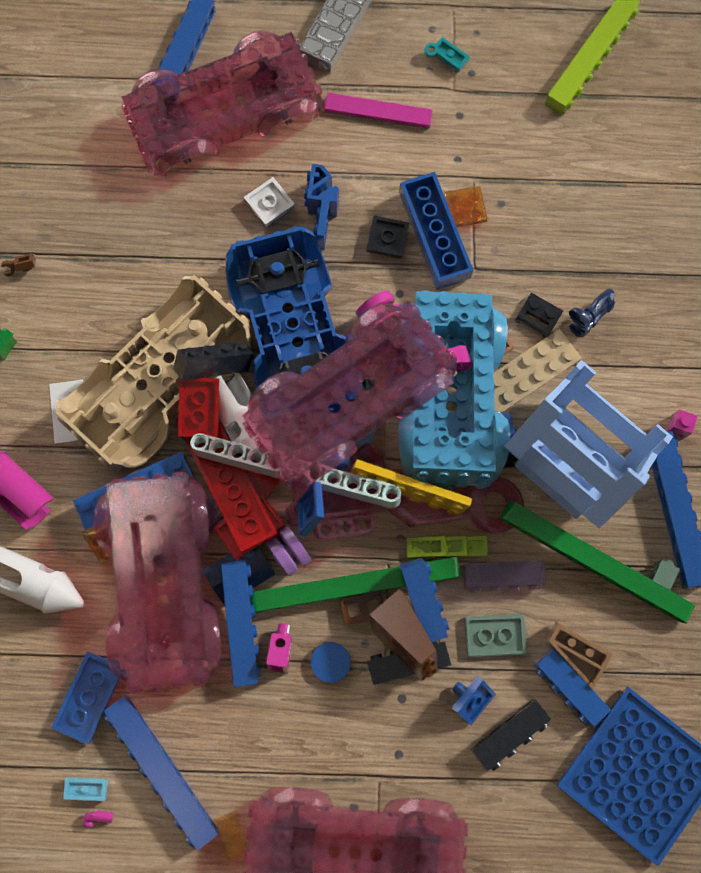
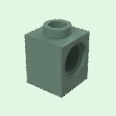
(664, 573)

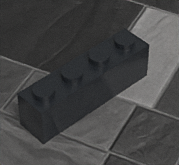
(212, 360)
(392, 668)
(510, 735)

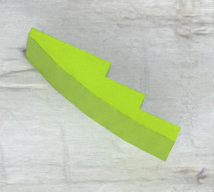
(447, 547)

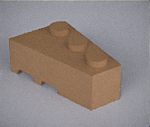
(582, 654)

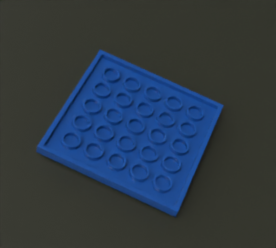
(638, 776)

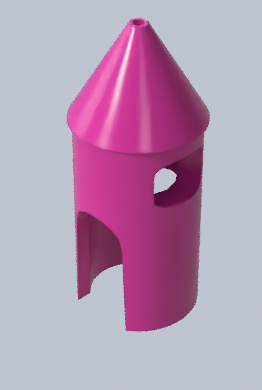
(22, 494)

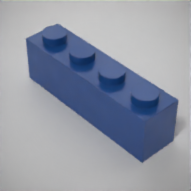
(423, 598)
(572, 687)

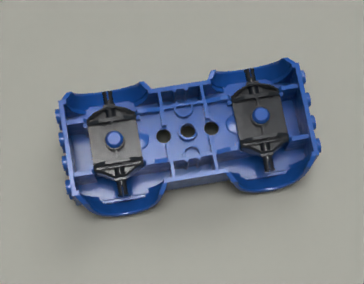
(278, 272)

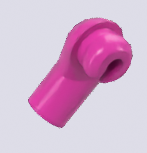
(100, 816)

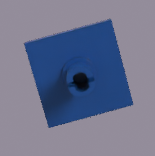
(472, 699)

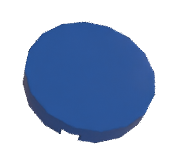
(330, 662)

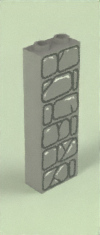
(332, 32)

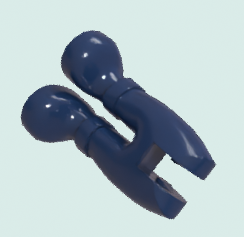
(591, 315)

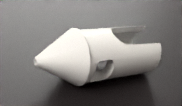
(232, 405)
(40, 585)

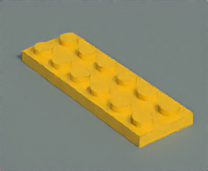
(415, 489)

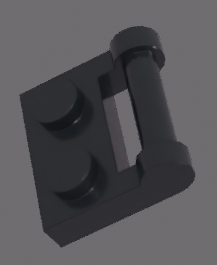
(540, 310)

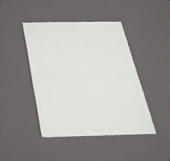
(57, 392)

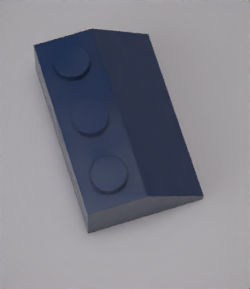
(258, 564)

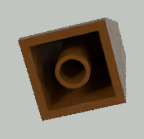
(404, 635)

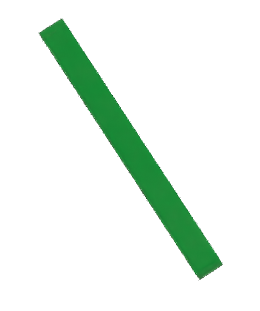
(597, 562)
(346, 586)

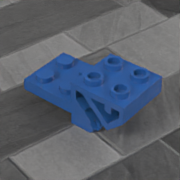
(321, 200)

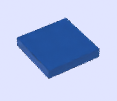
(310, 509)

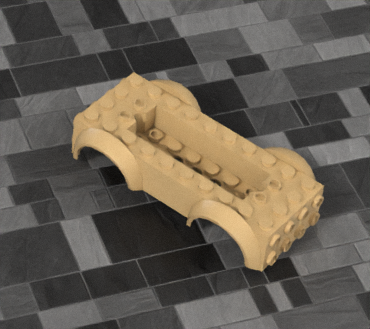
(134, 424)

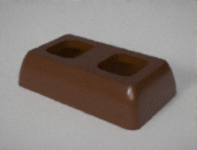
(362, 601)

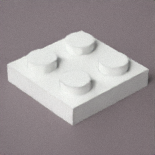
(269, 202)

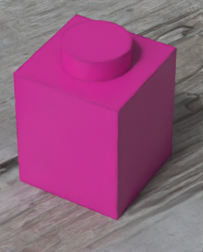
(682, 423)

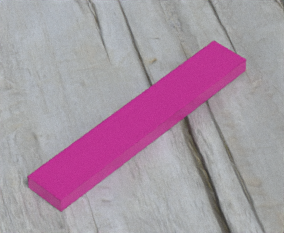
(378, 110)

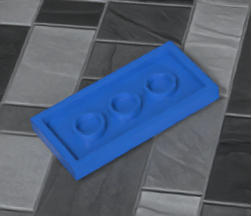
(86, 699)

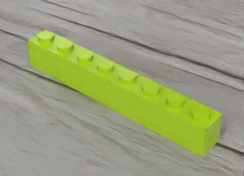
(590, 55)

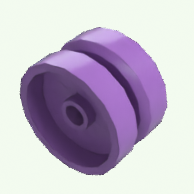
(287, 551)

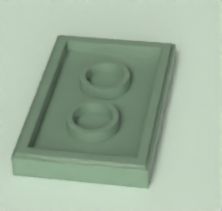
(495, 635)

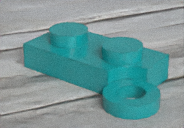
(448, 54)

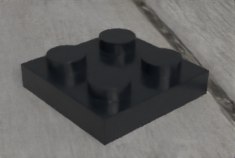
(387, 237)

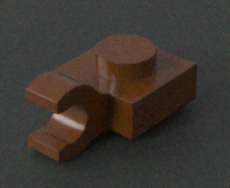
(20, 263)

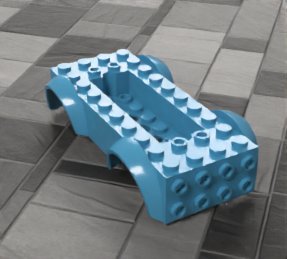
(469, 442)

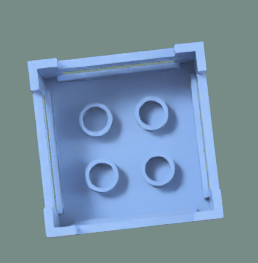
(574, 461)

